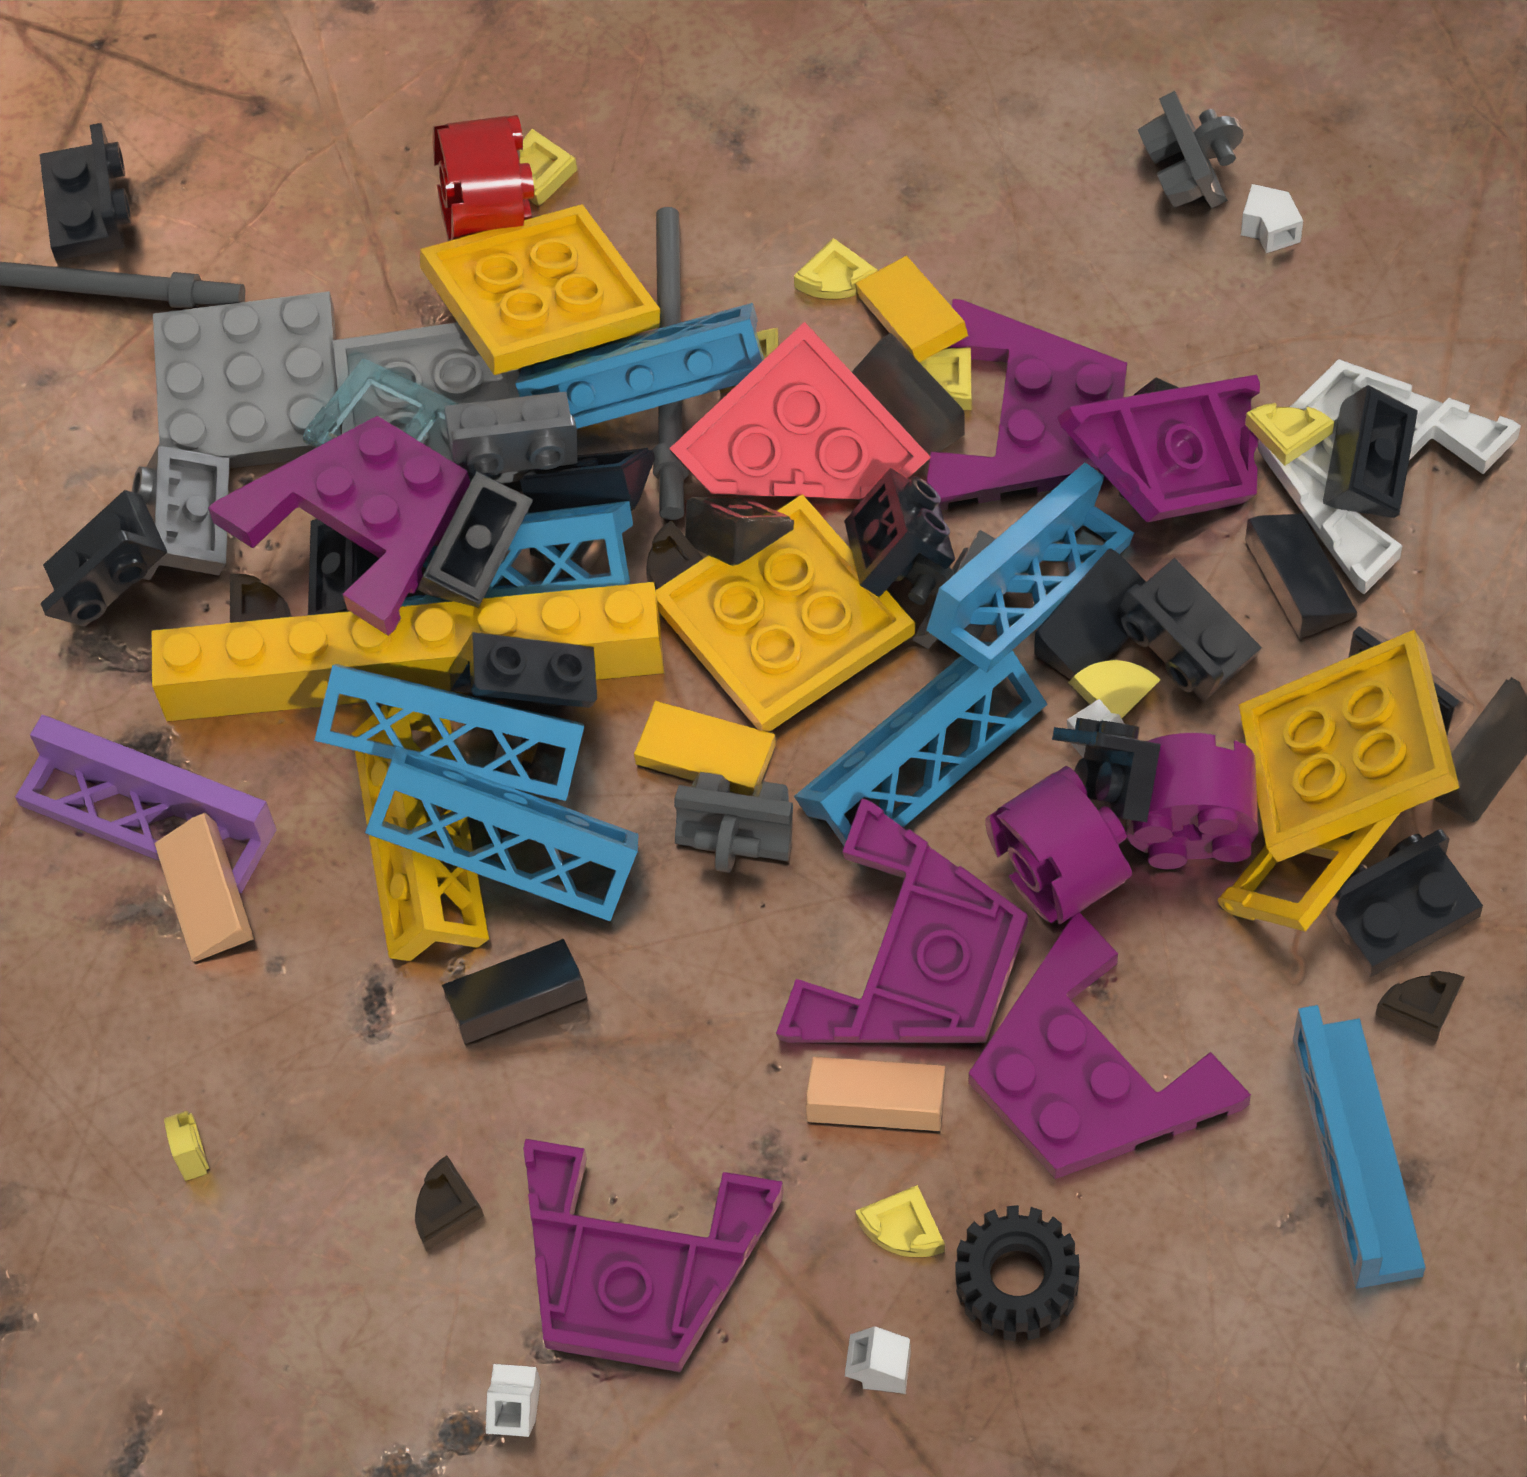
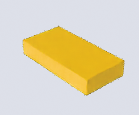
(911, 309)
(692, 743)

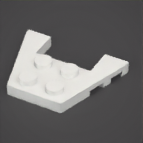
(1354, 541)

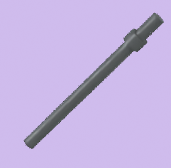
(180, 289)
(670, 416)

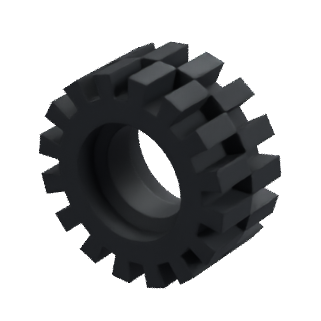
(1025, 1234)

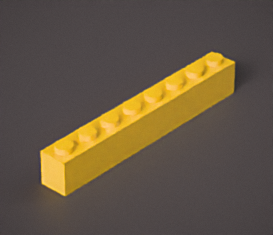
(290, 658)

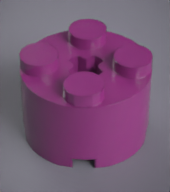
(1199, 803)
(1059, 846)

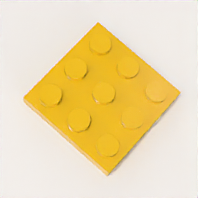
(539, 289)
(784, 619)
(1347, 746)

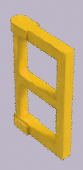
(1345, 855)

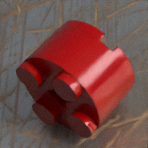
(482, 175)

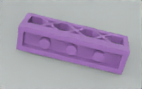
(144, 780)

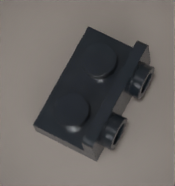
(83, 197)
(895, 526)
(102, 560)
(1187, 630)
(525, 671)
(1115, 765)
(1402, 902)

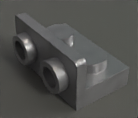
(512, 434)
(177, 493)

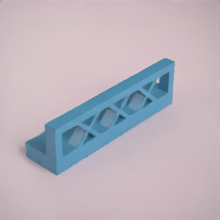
(650, 367)
(554, 528)
(1012, 555)
(454, 707)
(908, 730)
(512, 811)
(1357, 1150)

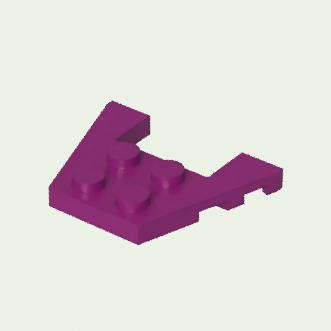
(1040, 384)
(371, 489)
(937, 962)
(1069, 1086)
(632, 1287)

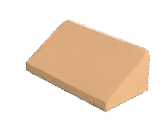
(203, 888)
(875, 1093)

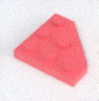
(798, 430)

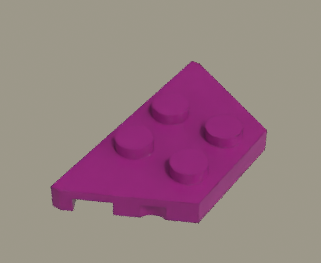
(1173, 446)

